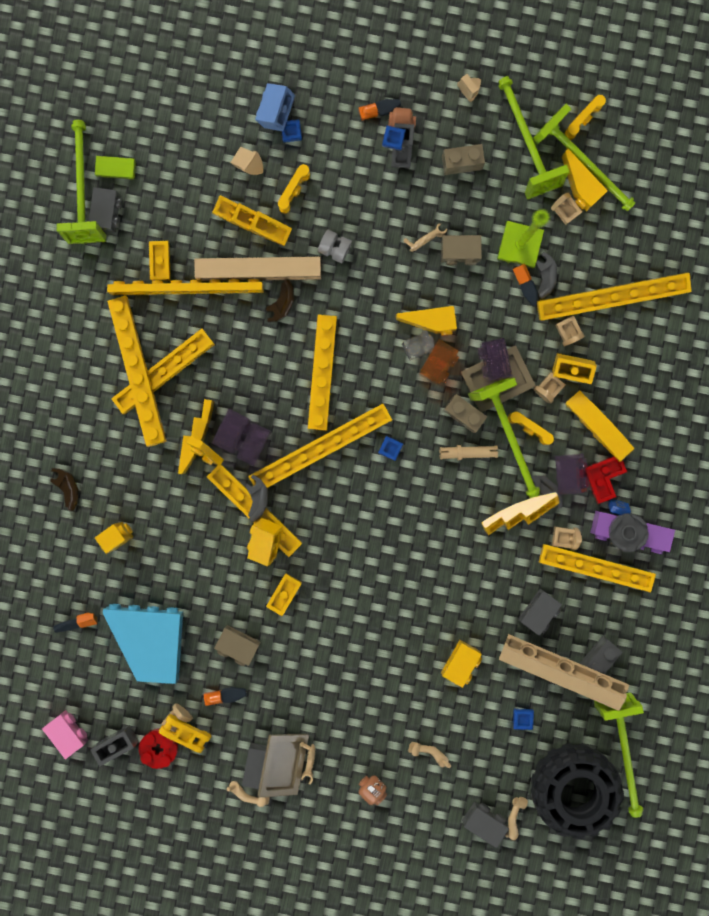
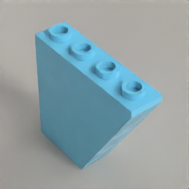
(148, 640)

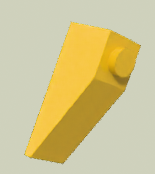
(583, 183)
(435, 320)

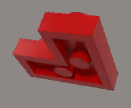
(600, 475)

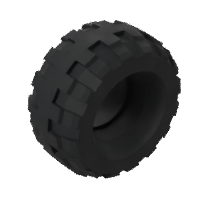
(563, 766)

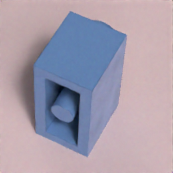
(275, 107)

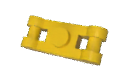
(585, 116)
(293, 188)
(531, 428)
(184, 734)

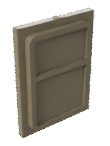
(474, 379)
(282, 765)

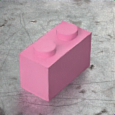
(65, 734)

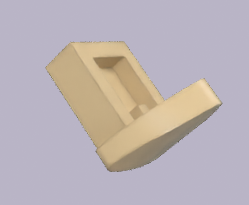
(469, 87)
(248, 161)
(566, 208)
(569, 331)
(549, 388)
(567, 538)
(181, 713)

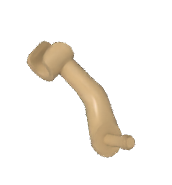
(425, 239)
(441, 759)
(310, 761)
(235, 788)
(518, 803)

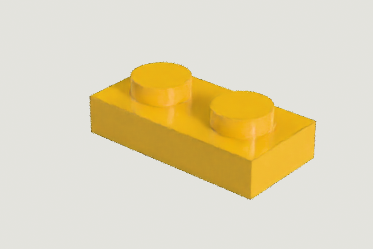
(159, 260)
(204, 450)
(284, 594)

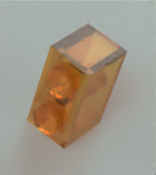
(438, 363)

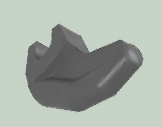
(548, 274)
(546, 487)
(259, 496)

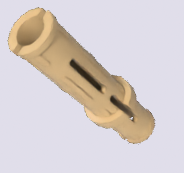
(468, 452)

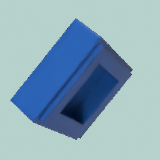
(292, 131)
(393, 138)
(390, 448)
(618, 507)
(523, 719)

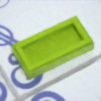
(115, 167)

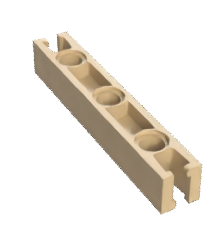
(258, 268)
(564, 672)

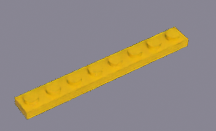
(177, 287)
(614, 296)
(136, 371)
(323, 446)

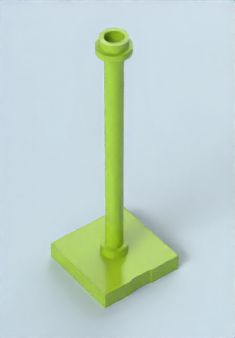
(552, 128)
(545, 180)
(82, 231)
(522, 242)
(492, 392)
(629, 708)

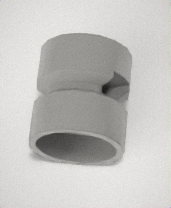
(328, 244)

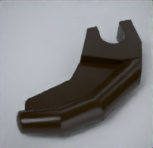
(283, 304)
(68, 485)

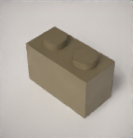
(463, 159)
(461, 249)
(465, 413)
(237, 645)

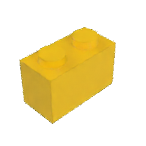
(574, 368)
(114, 537)
(264, 541)
(461, 664)

